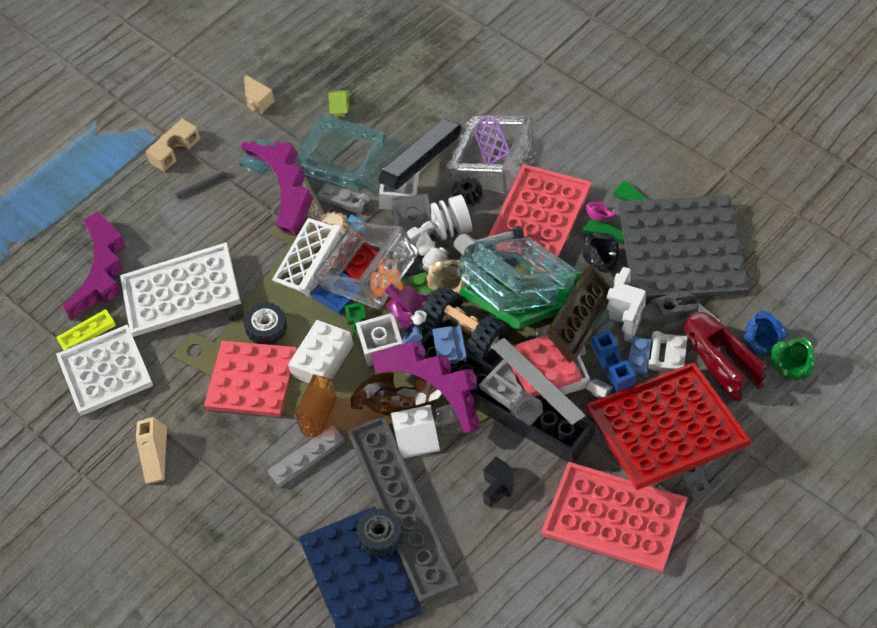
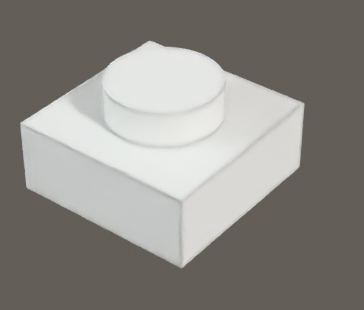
(599, 388)

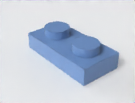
(640, 355)

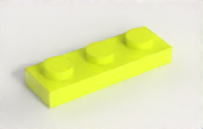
(86, 330)

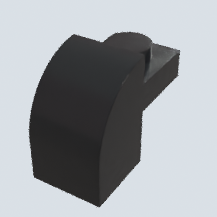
(501, 479)

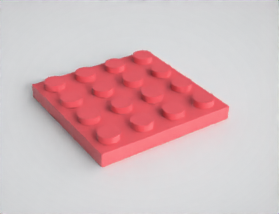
(250, 379)

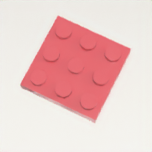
(549, 361)

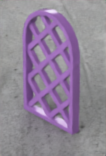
(479, 140)

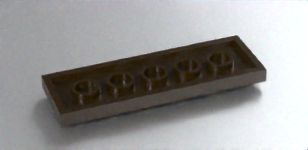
(579, 314)

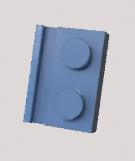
(450, 342)

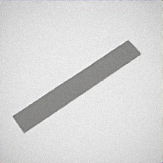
(538, 381)

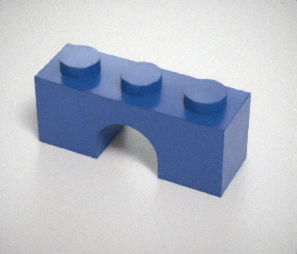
(607, 353)

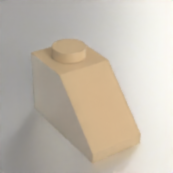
(257, 95)

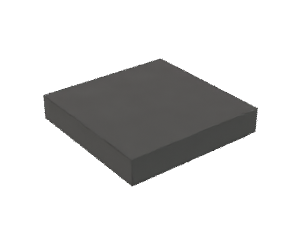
(411, 211)

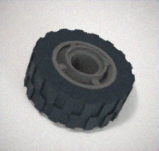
(376, 521)

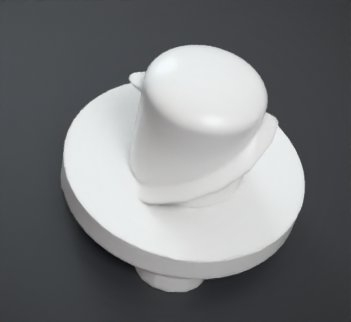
(421, 238)

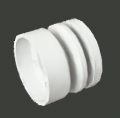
(451, 217)

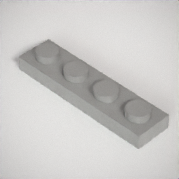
(306, 456)

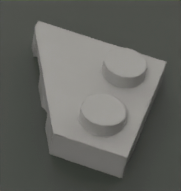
(501, 384)

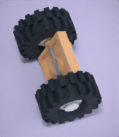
(445, 309)

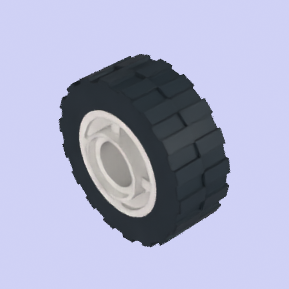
(259, 331)

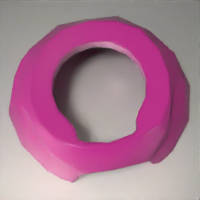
(594, 210)

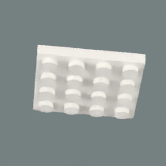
(104, 370)

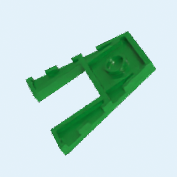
(625, 193)

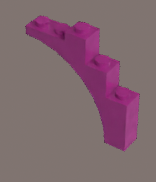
(294, 198)
(105, 265)
(435, 370)

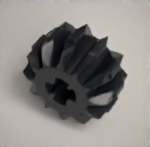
(469, 189)

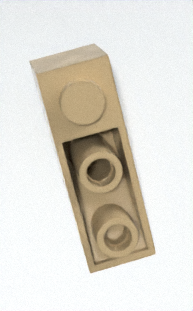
(151, 444)

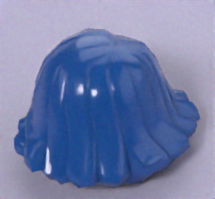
(763, 333)

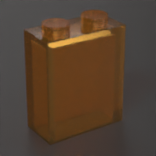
(316, 406)

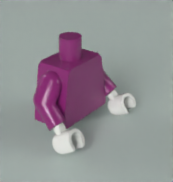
(406, 305)

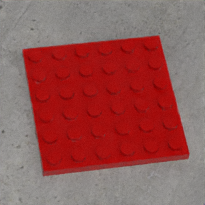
(667, 426)

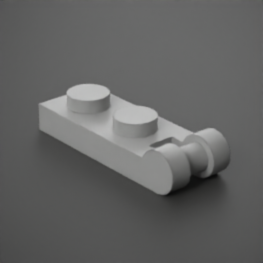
(343, 198)

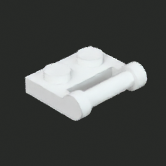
(674, 352)

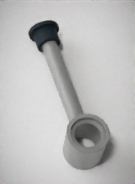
(466, 244)

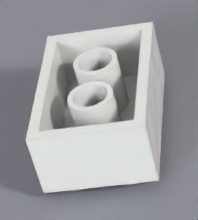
(321, 352)

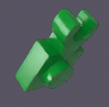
(355, 313)

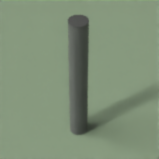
(194, 186)

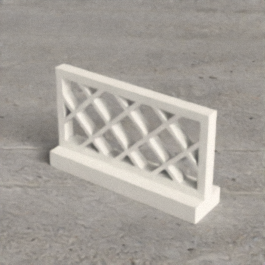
(308, 283)

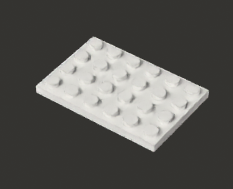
(179, 289)

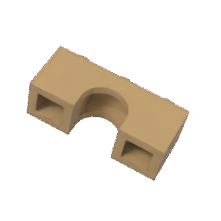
(181, 134)

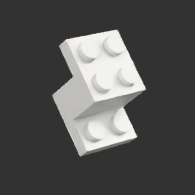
(626, 304)

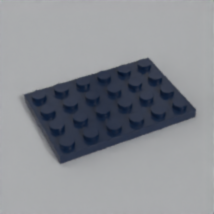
(358, 586)

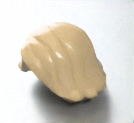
(445, 275)

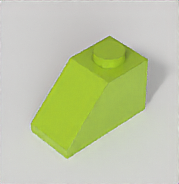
(339, 102)

